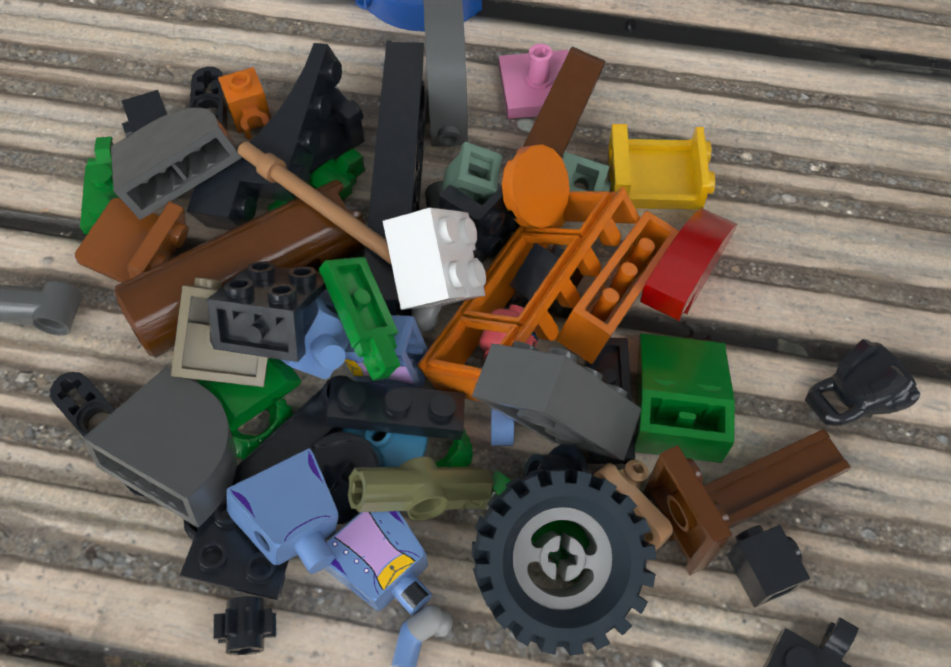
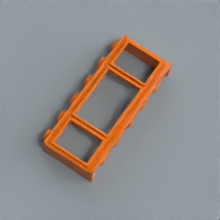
(599, 211)

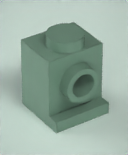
(474, 172)
(586, 172)

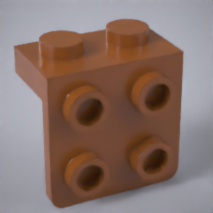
(127, 246)

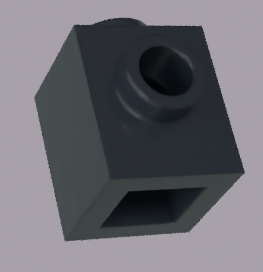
(142, 111)
(535, 270)
(767, 564)

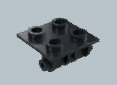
(229, 559)

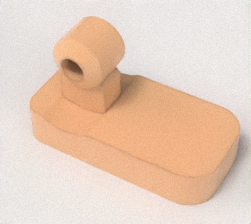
(628, 483)

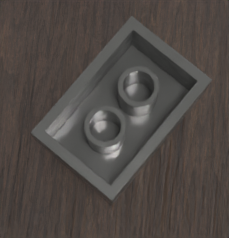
(557, 398)

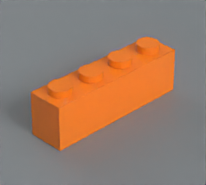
(616, 287)

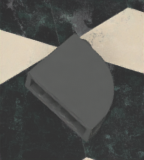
(446, 71)
(170, 158)
(169, 446)

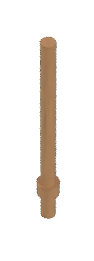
(275, 170)

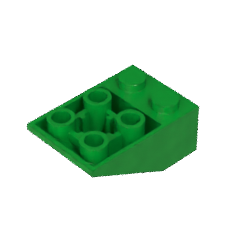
(684, 398)

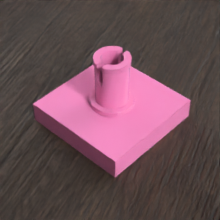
(528, 79)

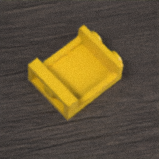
(661, 171)

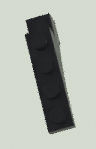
(291, 135)

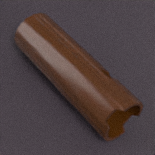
(284, 236)

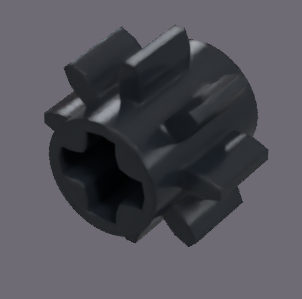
(244, 625)

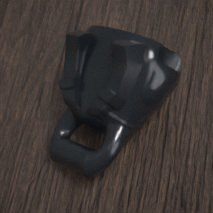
(867, 383)

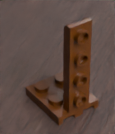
(706, 513)

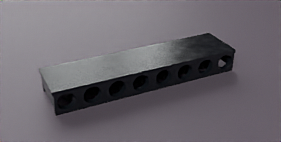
(397, 154)

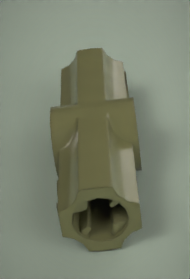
(419, 488)

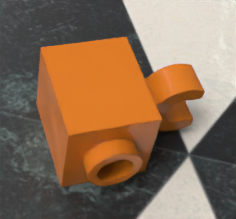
(245, 100)

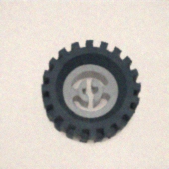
(612, 560)

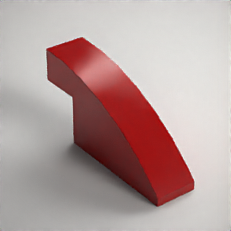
(687, 263)

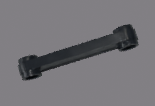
(289, 439)

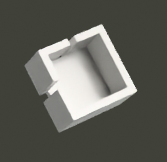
(434, 258)

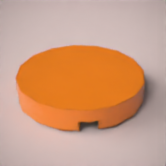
(536, 186)

